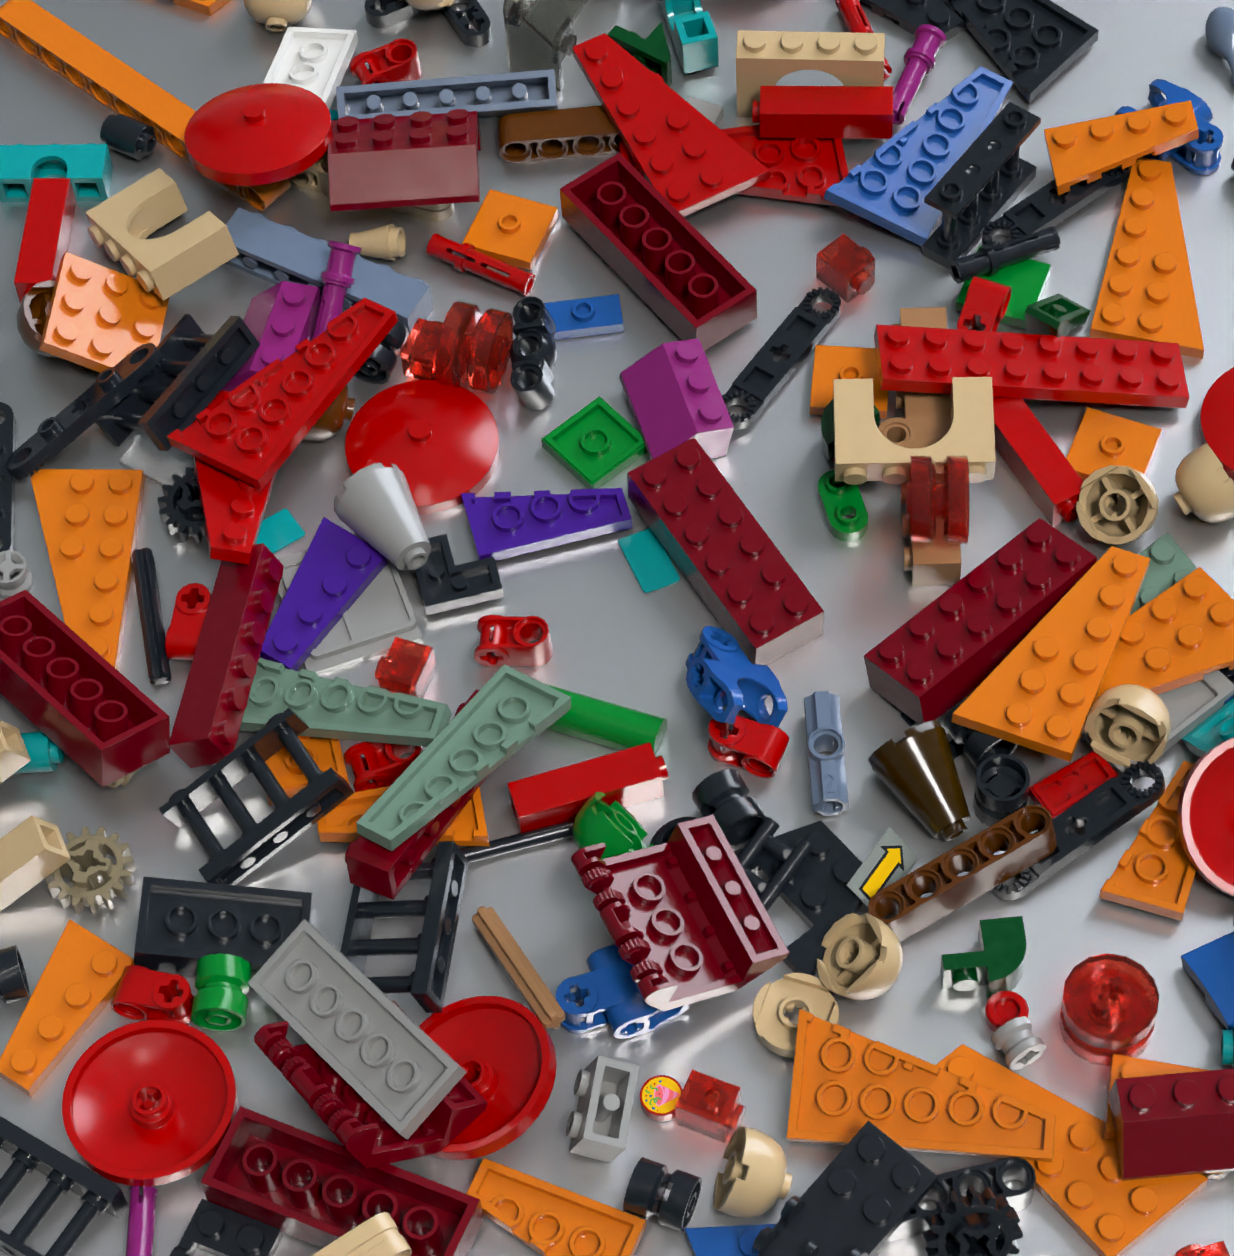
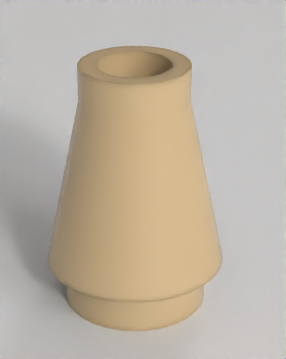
(381, 242)

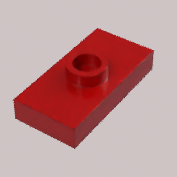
(1071, 783)

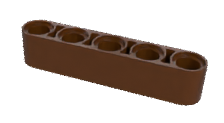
(557, 134)
(970, 856)

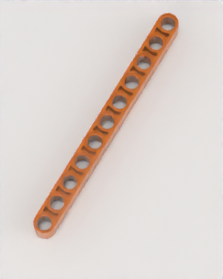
(112, 84)

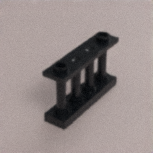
(981, 185)
(185, 383)
(278, 829)
(438, 934)
(62, 1176)

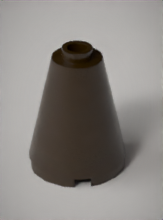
(925, 779)

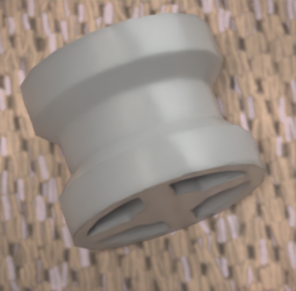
(13, 563)
(1018, 1043)

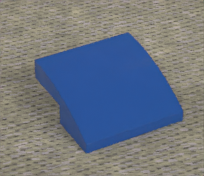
(1213, 972)

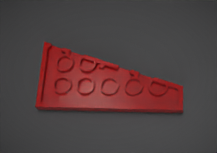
(667, 137)
(798, 166)
(283, 401)
(230, 507)

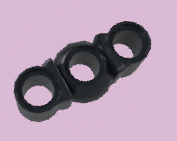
(533, 333)

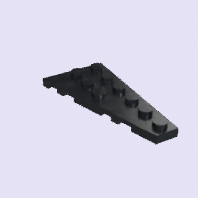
(1027, 38)

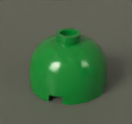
(611, 824)

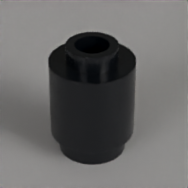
(128, 136)

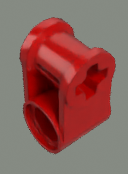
(388, 63)
(984, 305)
(187, 621)
(510, 641)
(748, 746)
(382, 763)
(153, 996)

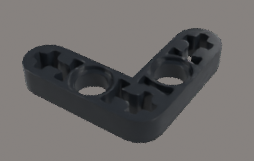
(457, 19)

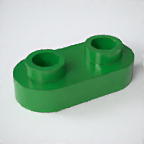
(839, 503)

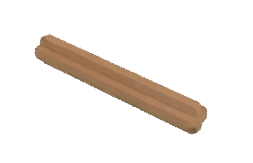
(518, 968)

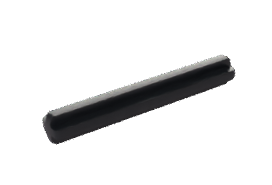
(151, 616)

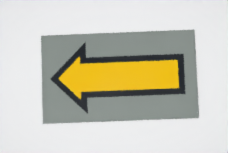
(884, 865)

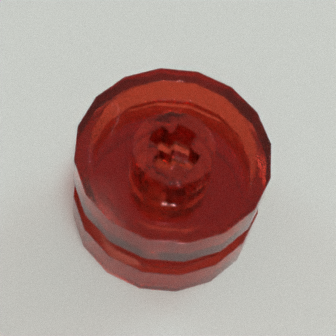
(474, 347)
(938, 500)
(1108, 1008)

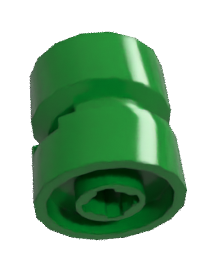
(221, 992)

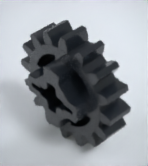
(189, 517)
(973, 1226)

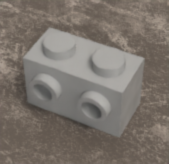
(603, 1108)

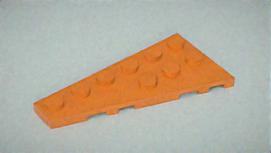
(1175, 637)
(1055, 672)

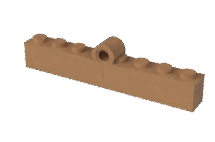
(924, 423)

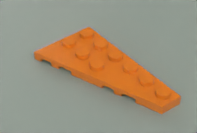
(1148, 273)
(90, 537)
(853, 1080)
(1085, 1170)

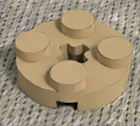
(782, 996)

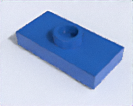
(586, 316)

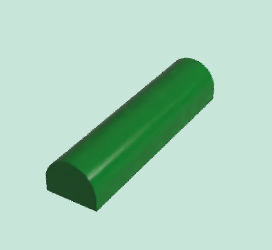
(609, 723)

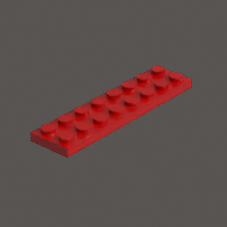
(1032, 365)

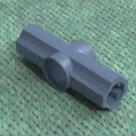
(826, 772)

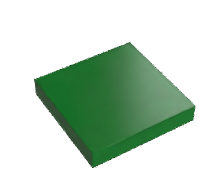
(1027, 284)
(595, 444)

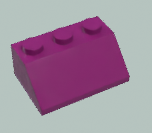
(279, 322)
(677, 399)

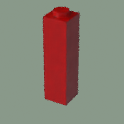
(825, 112)
(45, 232)
(1036, 460)
(557, 795)

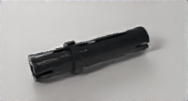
(991, 259)

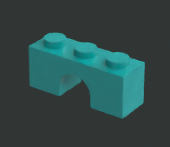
(691, 34)
(85, 164)

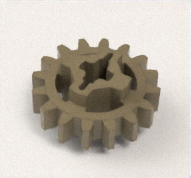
(93, 875)

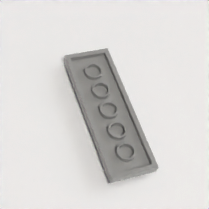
(356, 1029)

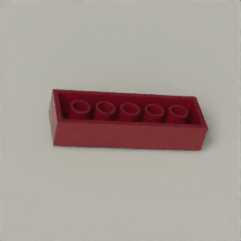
(658, 253)
(725, 553)
(975, 623)
(76, 694)
(323, 1191)

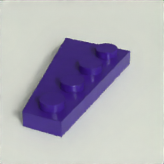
(525, 524)
(324, 587)

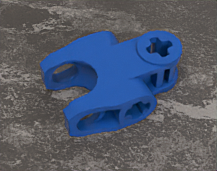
(1199, 155)
(724, 677)
(609, 997)

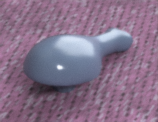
(1220, 34)

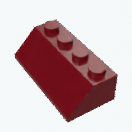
(1174, 1124)

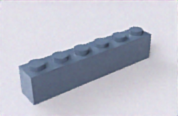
(487, 94)
(287, 255)

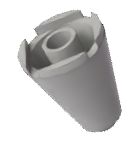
(385, 515)

